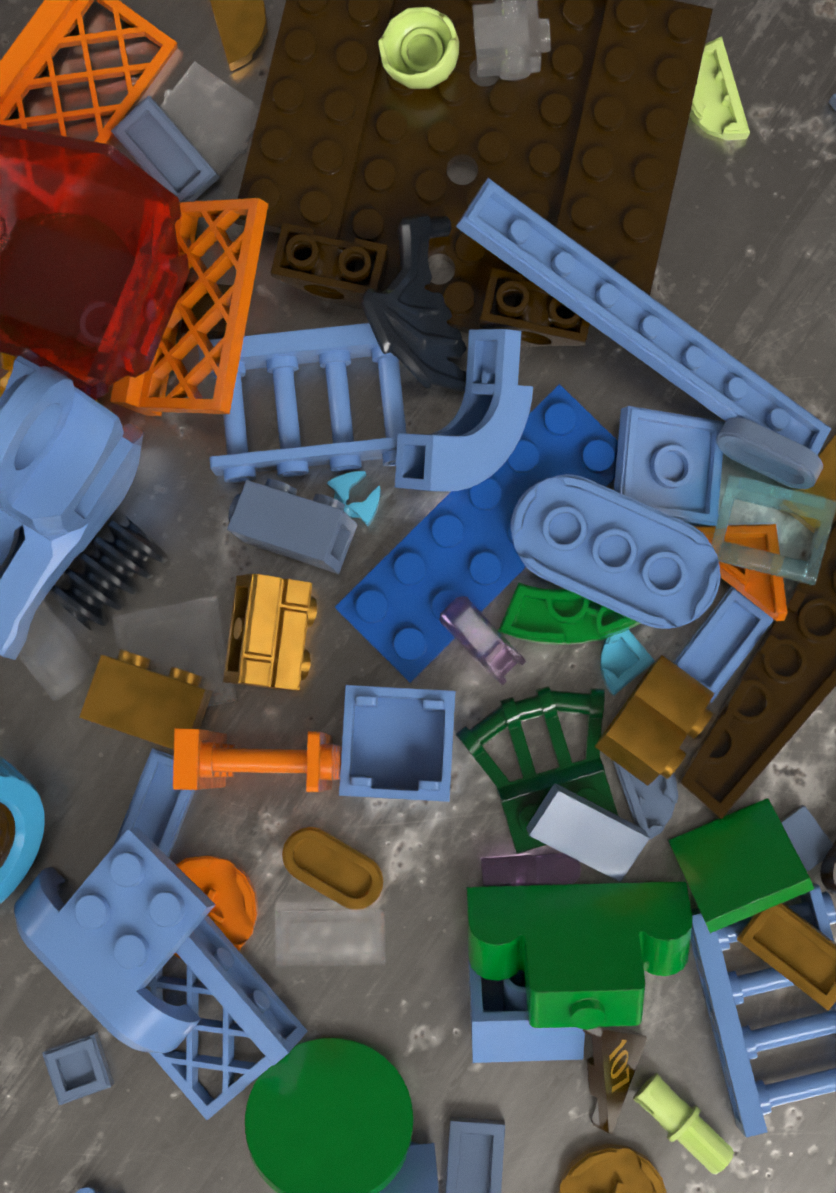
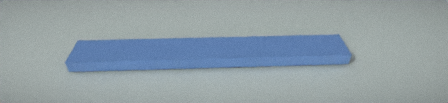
(632, 317)

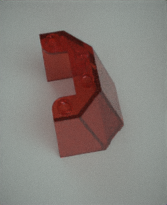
(84, 259)

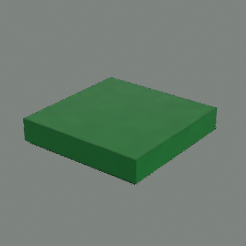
(740, 865)

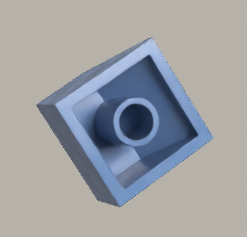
(502, 1027)

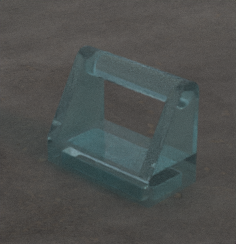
(780, 499)

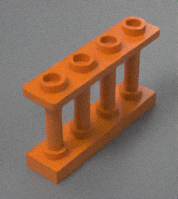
(206, 760)

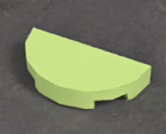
(716, 98)

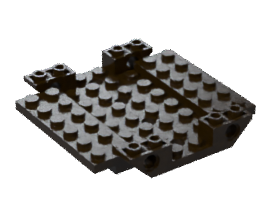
(578, 143)

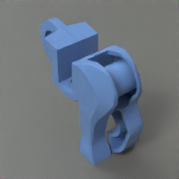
(60, 482)

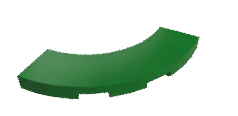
(559, 617)

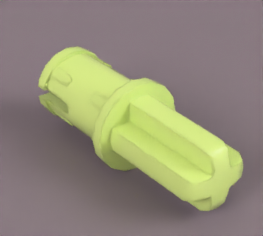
(684, 1124)

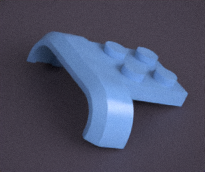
(118, 938)

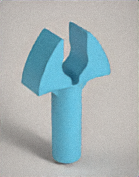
(342, 486)

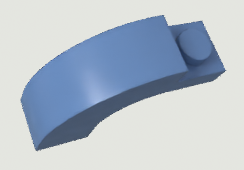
(483, 428)

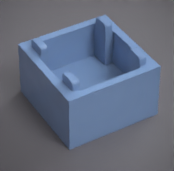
(397, 743)

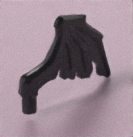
(412, 319)

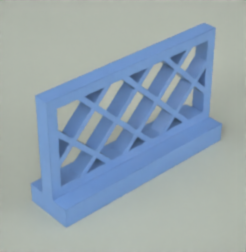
(244, 999)

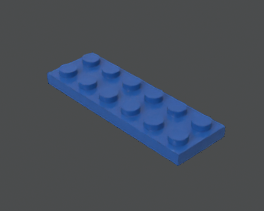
(468, 539)

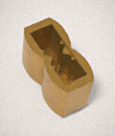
(656, 721)

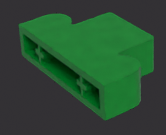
(580, 946)

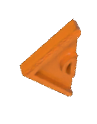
(760, 588)

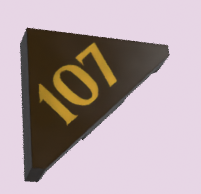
(611, 1071)

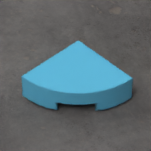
(622, 660)

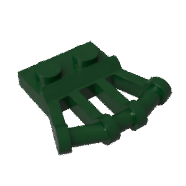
(524, 796)

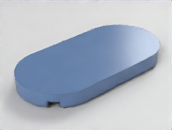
(615, 551)

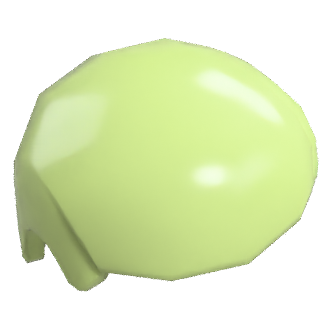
(419, 47)

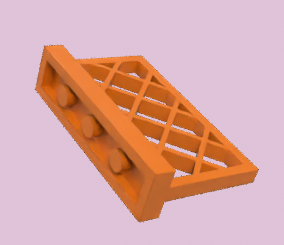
(49, 32)
(148, 391)

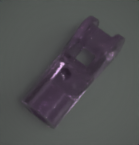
(480, 638)
(530, 870)

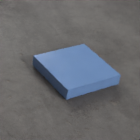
(670, 463)

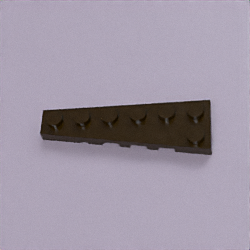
(774, 695)

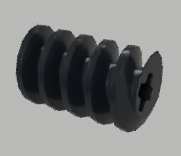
(108, 573)

